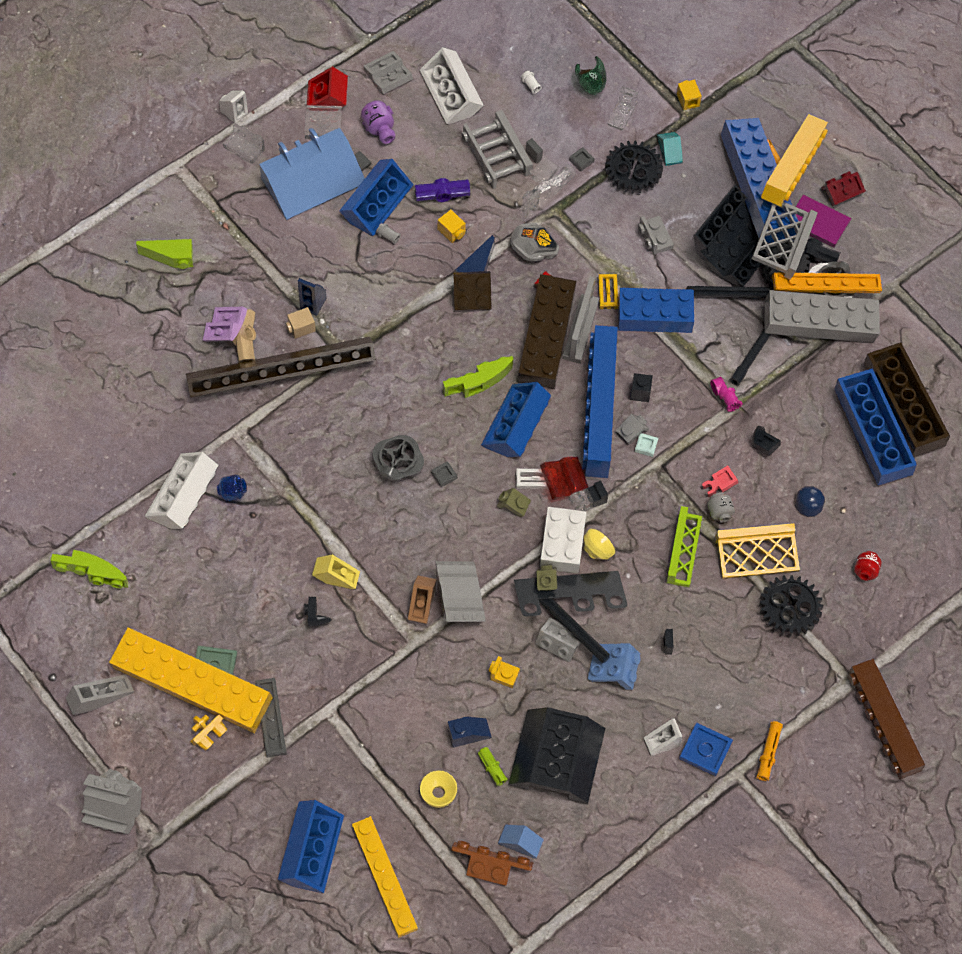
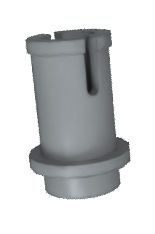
(388, 233)

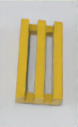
(608, 304)

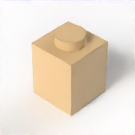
(300, 323)

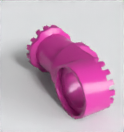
(727, 394)

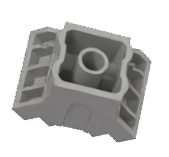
(459, 591)
(111, 801)

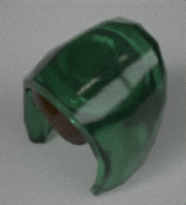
(592, 80)

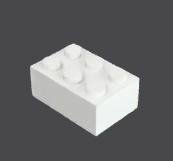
(563, 539)

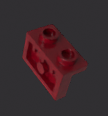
(844, 188)

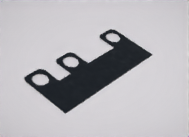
(575, 586)

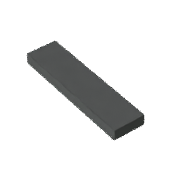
(272, 721)

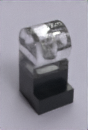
(589, 497)

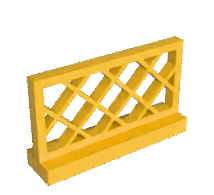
(757, 534)

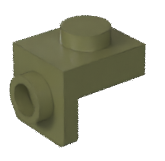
(514, 501)
(547, 578)

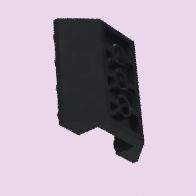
(729, 240)
(558, 753)

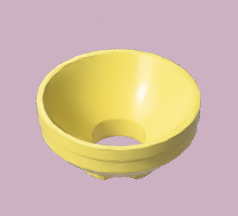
(598, 545)
(442, 780)

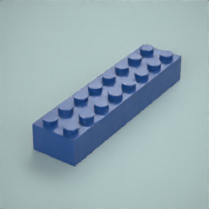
(753, 166)
(600, 401)

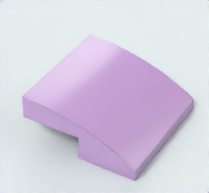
(225, 324)

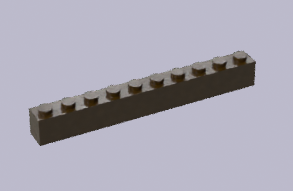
(280, 366)

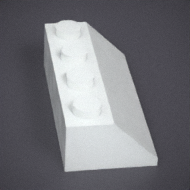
(451, 86)
(182, 490)

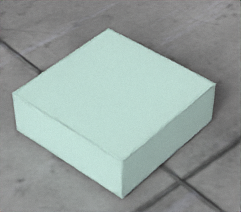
(646, 444)

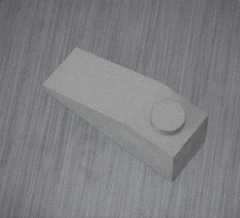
(98, 693)

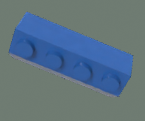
(376, 196)
(516, 419)
(311, 846)

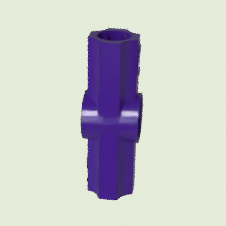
(442, 190)

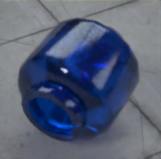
(232, 487)

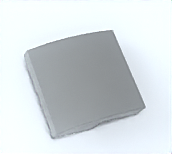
(388, 72)

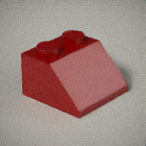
(328, 88)

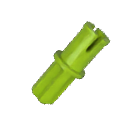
(492, 766)

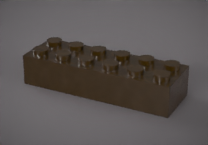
(547, 331)
(908, 399)

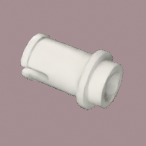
(531, 82)

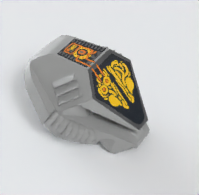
(533, 242)

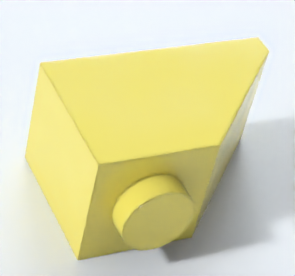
(336, 572)

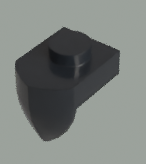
(764, 441)
(311, 610)

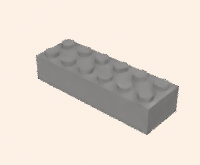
(822, 316)

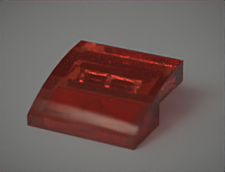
(564, 477)

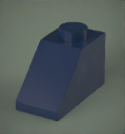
(468, 730)

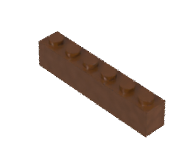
(886, 719)

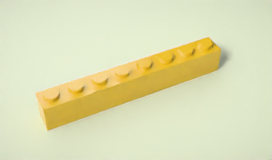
(795, 160)

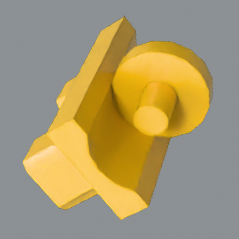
(201, 738)

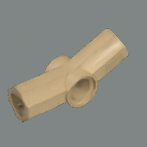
(245, 338)

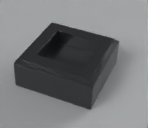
(668, 641)

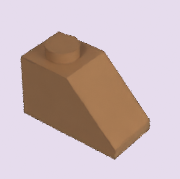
(422, 599)

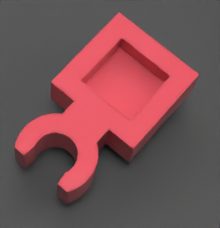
(722, 480)

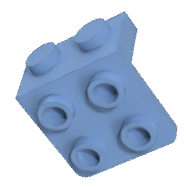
(619, 667)

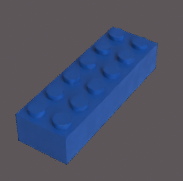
(875, 427)

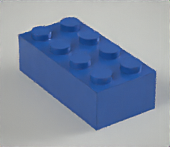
(656, 310)

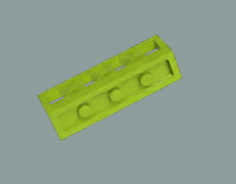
(678, 543)

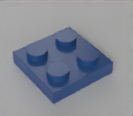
(706, 749)

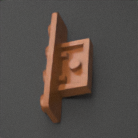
(490, 865)

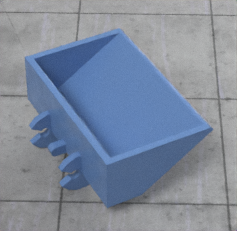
(311, 172)

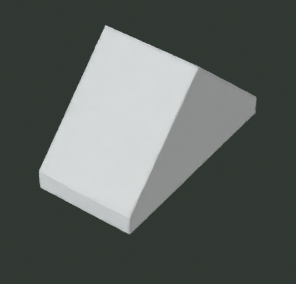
(664, 738)

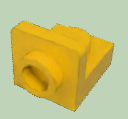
(503, 672)

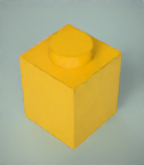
(689, 94)
(451, 226)

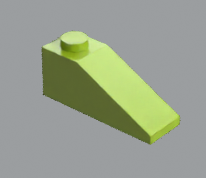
(170, 252)

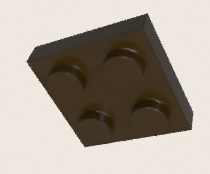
(472, 290)

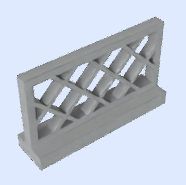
(797, 246)
(582, 324)

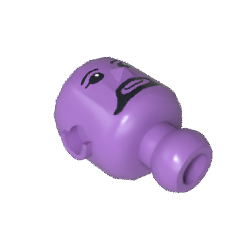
(379, 120)

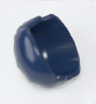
(809, 501)

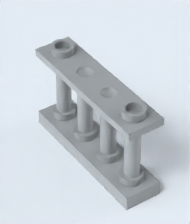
(507, 136)

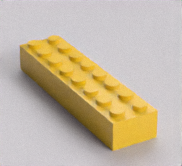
(191, 680)

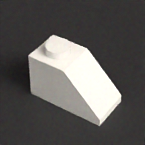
(234, 105)

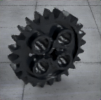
(618, 161)
(807, 599)

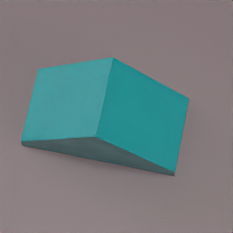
(671, 148)

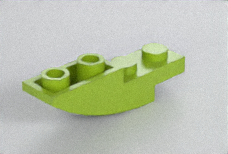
(486, 376)
(97, 569)

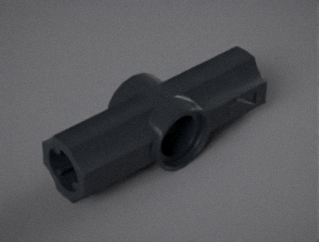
(820, 253)

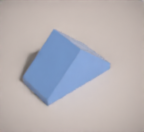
(521, 840)

